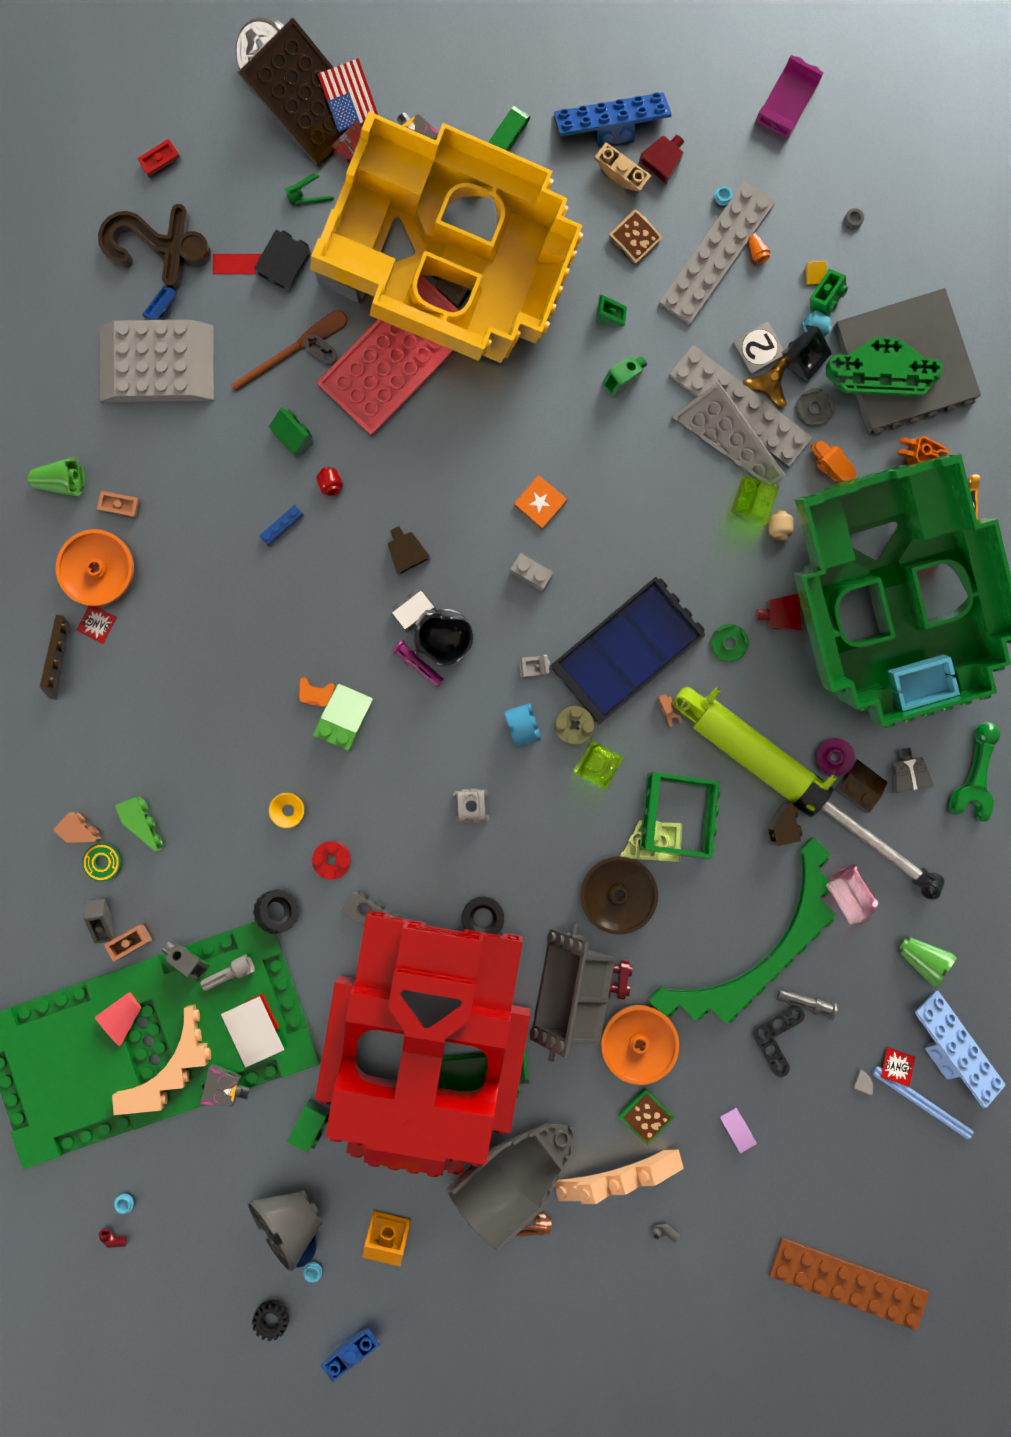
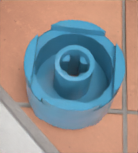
(522, 725)

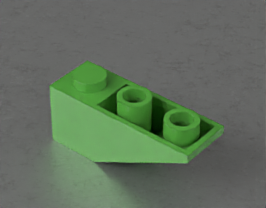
(135, 817)

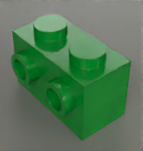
(829, 292)

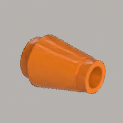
(758, 249)

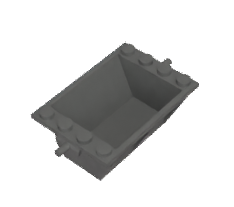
(571, 994)

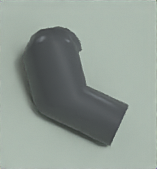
(664, 1230)

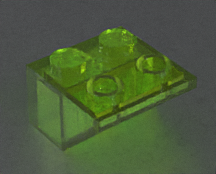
(754, 500)

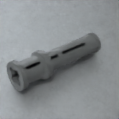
(816, 1005)

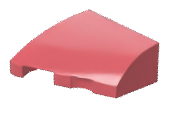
(119, 1018)

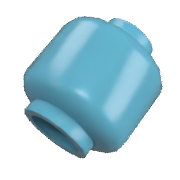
(819, 320)

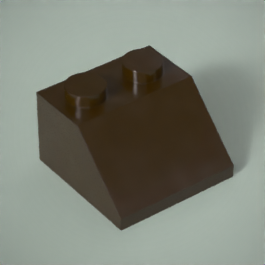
(861, 787)

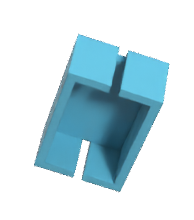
(923, 682)

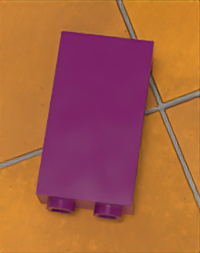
(789, 96)

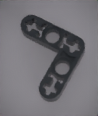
(771, 1032)

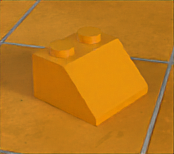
(386, 1238)

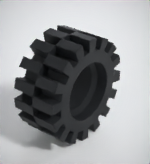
(279, 1312)

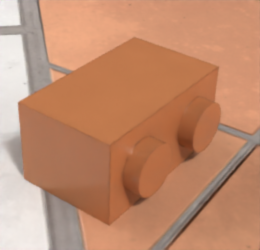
(128, 942)

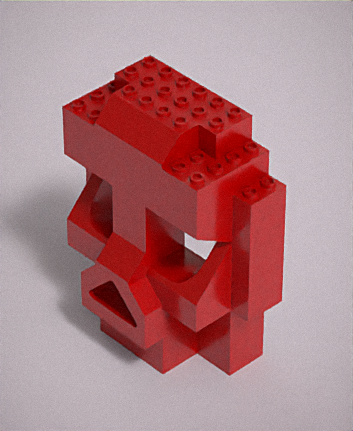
(411, 1119)

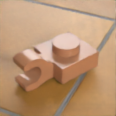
(666, 705)

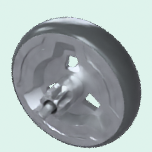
(247, 41)

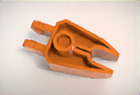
(921, 449)
(833, 462)

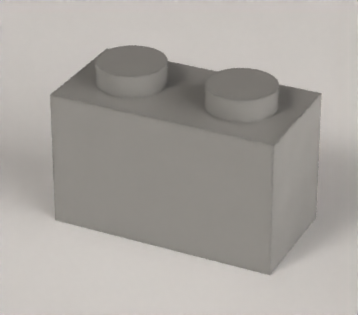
(531, 572)

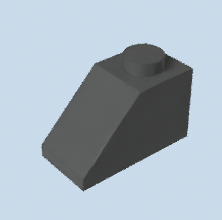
(98, 920)

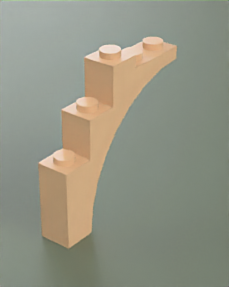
(188, 1054)
(620, 1181)

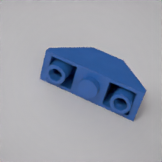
(349, 1353)

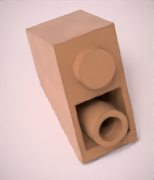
(74, 829)

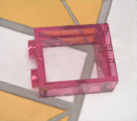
(852, 895)

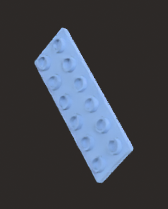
(956, 1051)

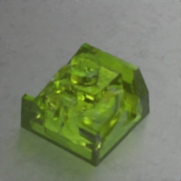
(598, 764)

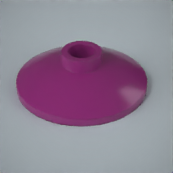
(844, 754)

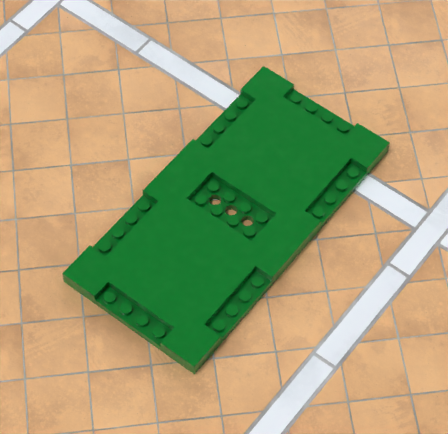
(65, 1067)

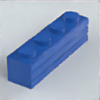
(281, 525)

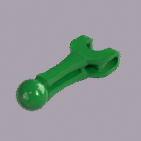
(975, 786)

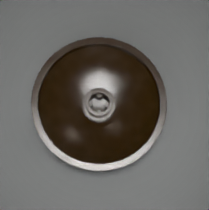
(619, 895)

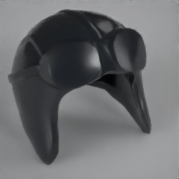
(443, 636)

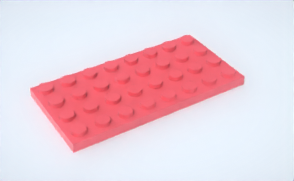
(385, 367)

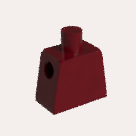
(663, 157)
(782, 613)

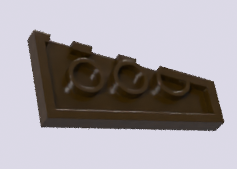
(54, 658)

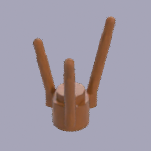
(540, 1227)

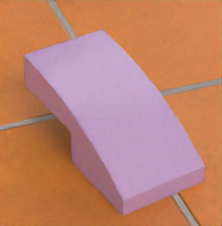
(738, 1130)

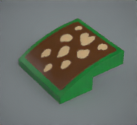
(646, 1116)

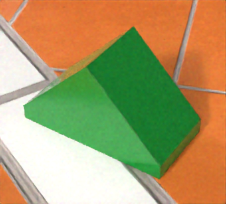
(610, 311)

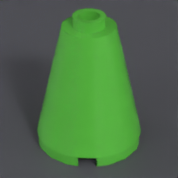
(59, 477)
(927, 959)

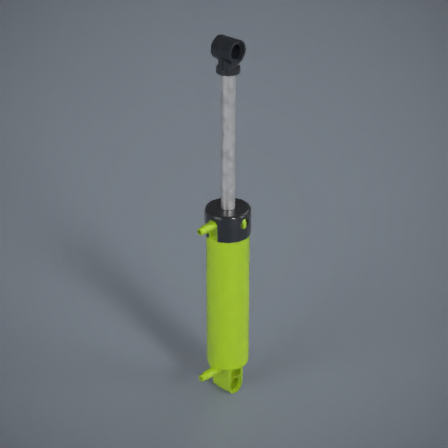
(786, 775)

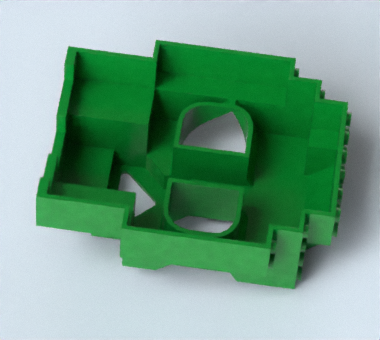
(933, 528)

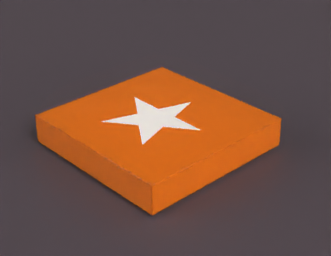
(540, 501)

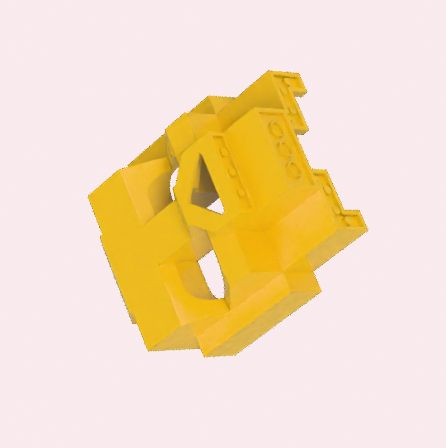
(416, 180)

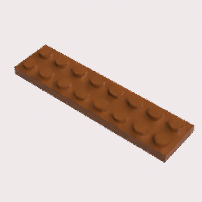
(849, 1284)

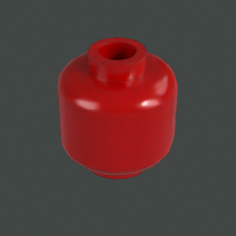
(329, 481)

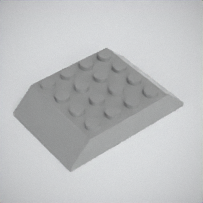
(156, 361)

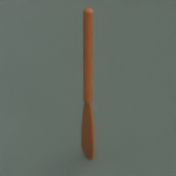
(323, 328)

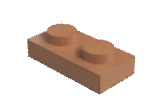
(118, 504)

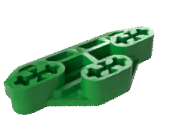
(884, 367)

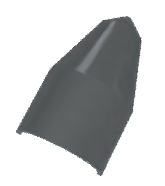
(513, 1183)

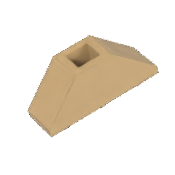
(621, 169)

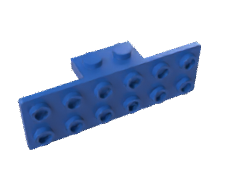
(614, 119)

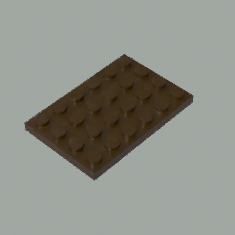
(289, 86)

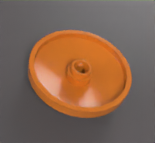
(94, 568)
(640, 1044)

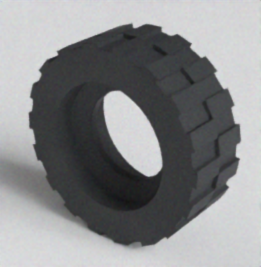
(487, 903)
(261, 911)

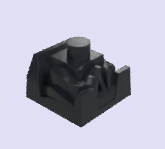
(807, 353)

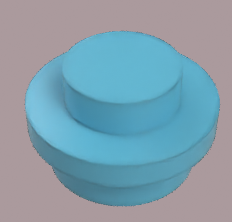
(723, 196)
(123, 1203)
(312, 1272)

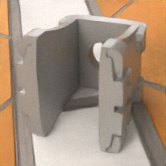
(475, 795)

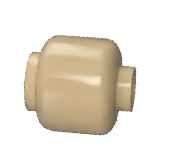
(781, 525)

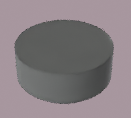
(854, 218)

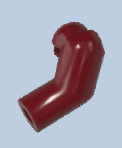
(111, 1240)

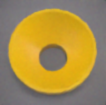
(276, 810)

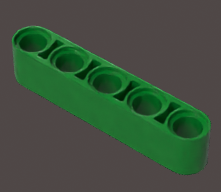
(510, 129)

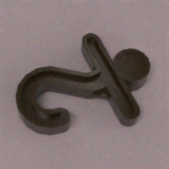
(172, 248)

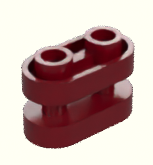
(623, 987)

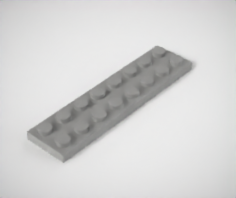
(716, 252)
(778, 433)

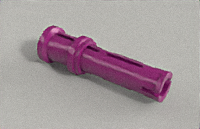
(410, 657)

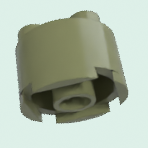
(585, 726)

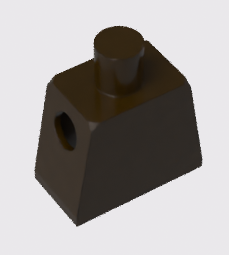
(406, 551)

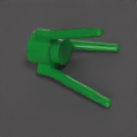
(294, 192)

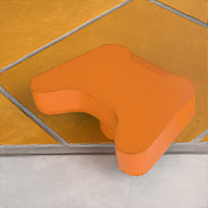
(315, 695)

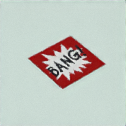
(96, 623)
(898, 1066)

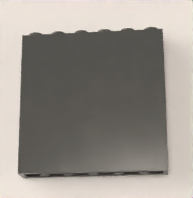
(933, 332)

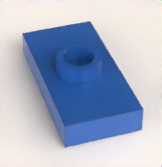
(159, 303)

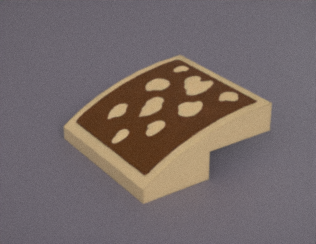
(635, 236)

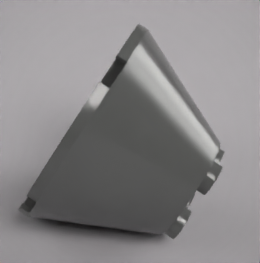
(288, 1224)

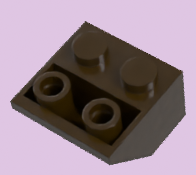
(783, 826)

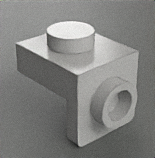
(534, 666)

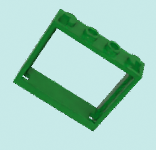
(650, 812)

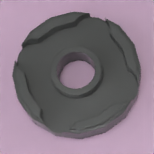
(812, 418)

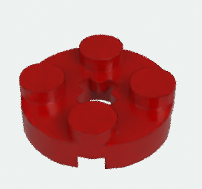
(320, 860)

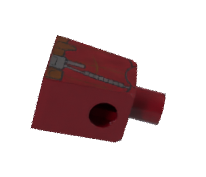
(347, 143)

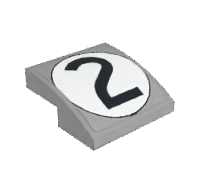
(759, 347)

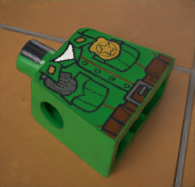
(623, 374)

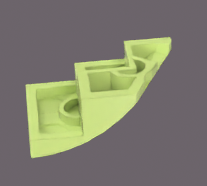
(666, 835)

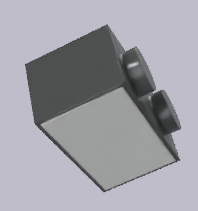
(409, 611)

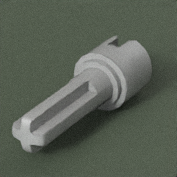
(239, 968)

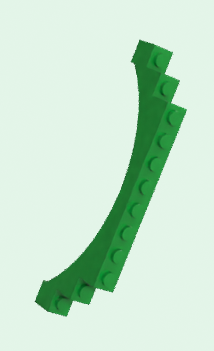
(808, 921)

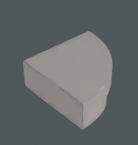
(863, 1082)

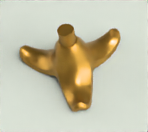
(770, 383)

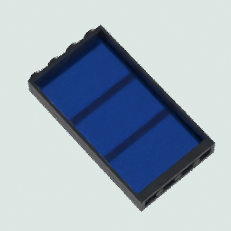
(628, 650)

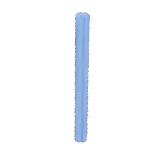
(926, 1105)

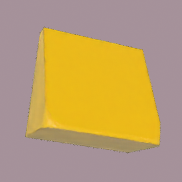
(815, 272)

